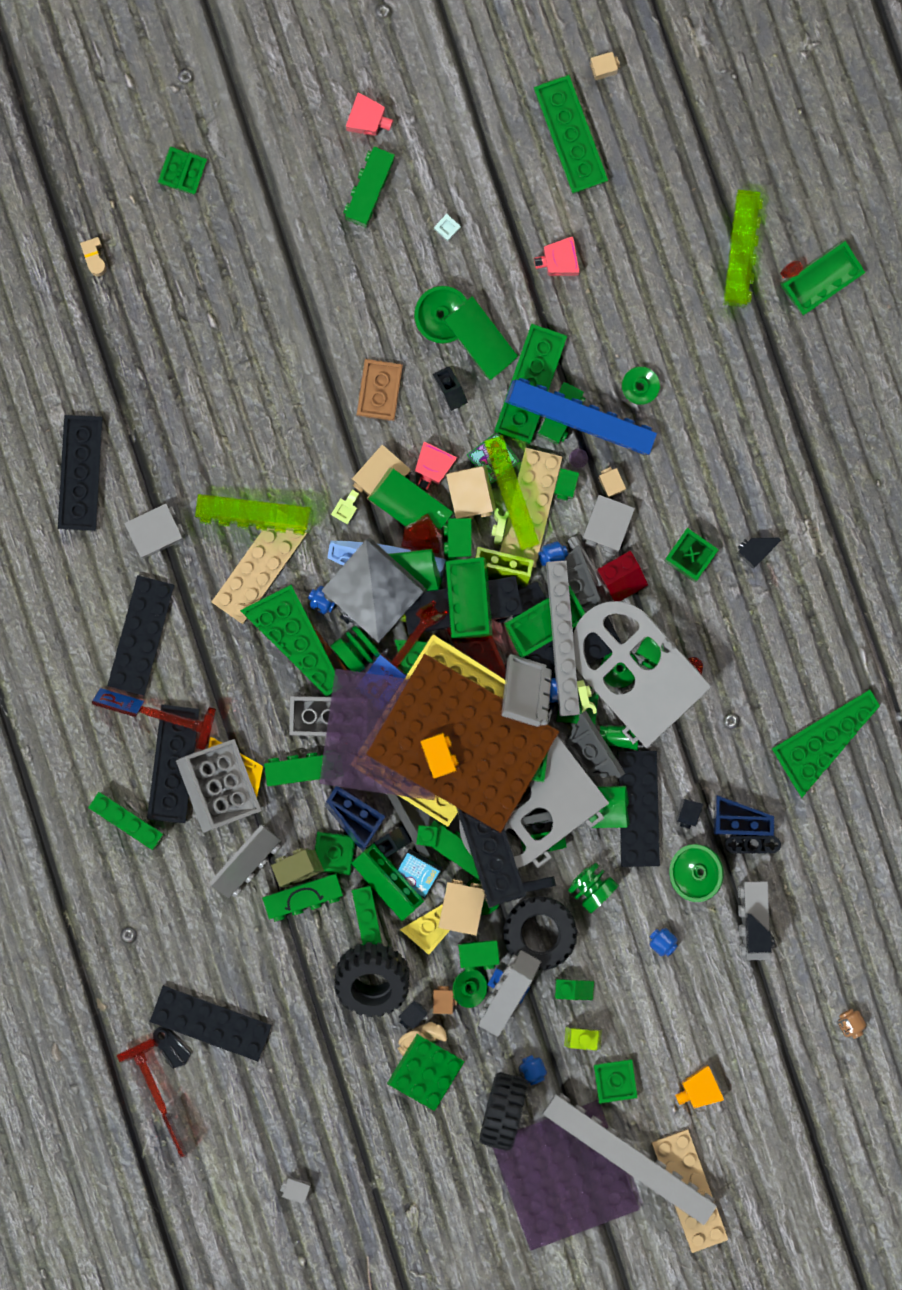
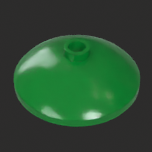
(426, 309)
(686, 874)

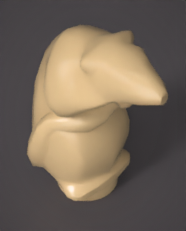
(429, 1031)

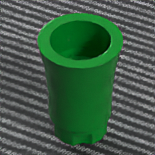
(615, 737)

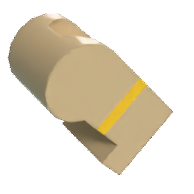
(94, 262)

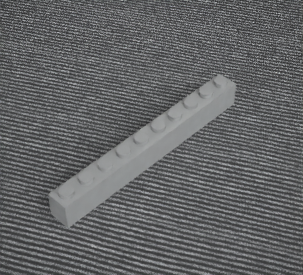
(630, 1159)

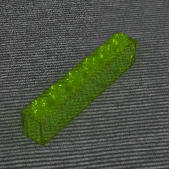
(742, 248)
(511, 493)
(254, 513)

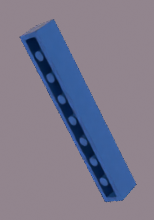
(581, 417)

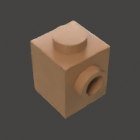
(443, 1000)

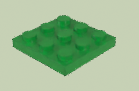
(425, 1072)

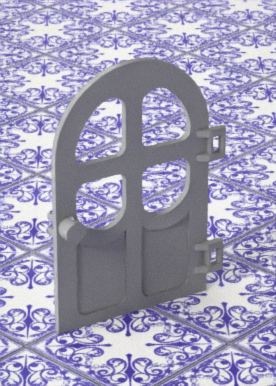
(658, 693)
(565, 794)

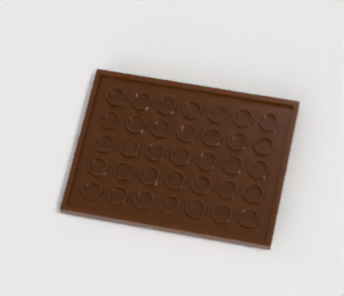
(491, 750)

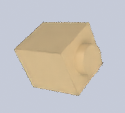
(604, 65)
(611, 482)

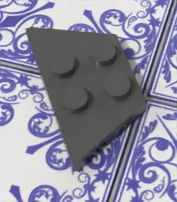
(581, 580)
(591, 750)

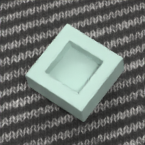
(447, 227)

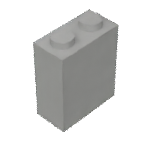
(608, 524)
(155, 531)

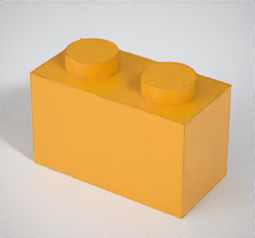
(439, 756)

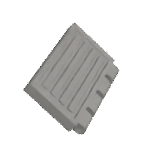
(526, 691)

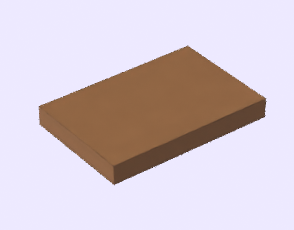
(379, 390)

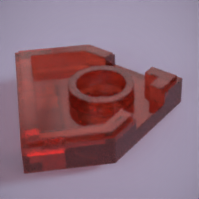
(422, 535)

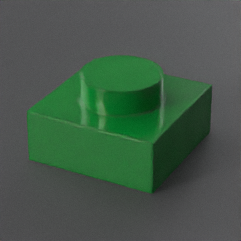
(427, 836)

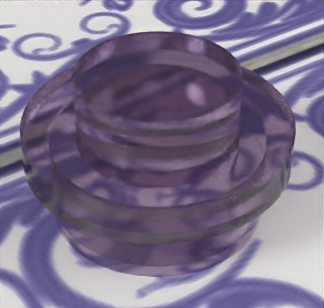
(578, 458)

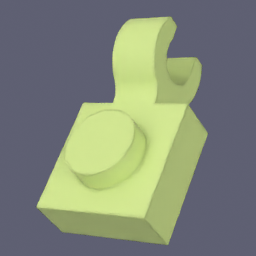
(344, 509)
(498, 529)
(584, 693)

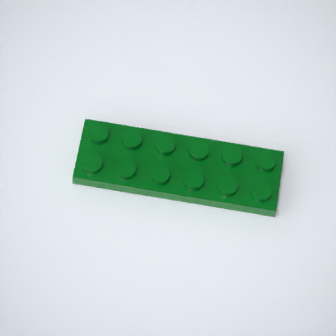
(570, 134)
(537, 365)

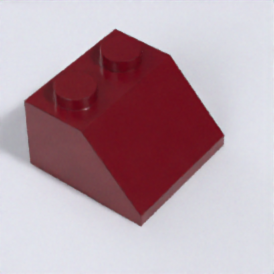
(622, 577)

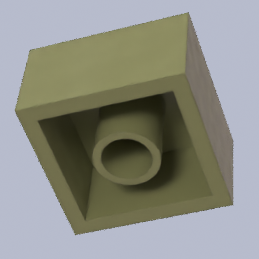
(296, 868)

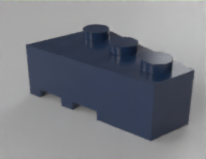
(354, 816)
(740, 820)

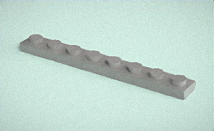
(562, 638)

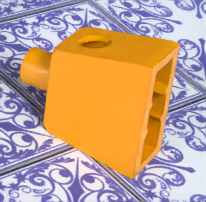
(700, 1089)

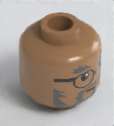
(851, 1023)

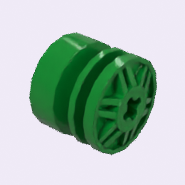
(355, 649)
(593, 887)

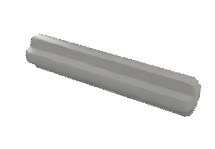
(573, 542)

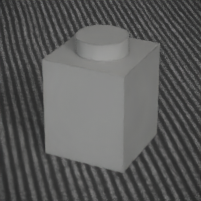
(295, 1190)

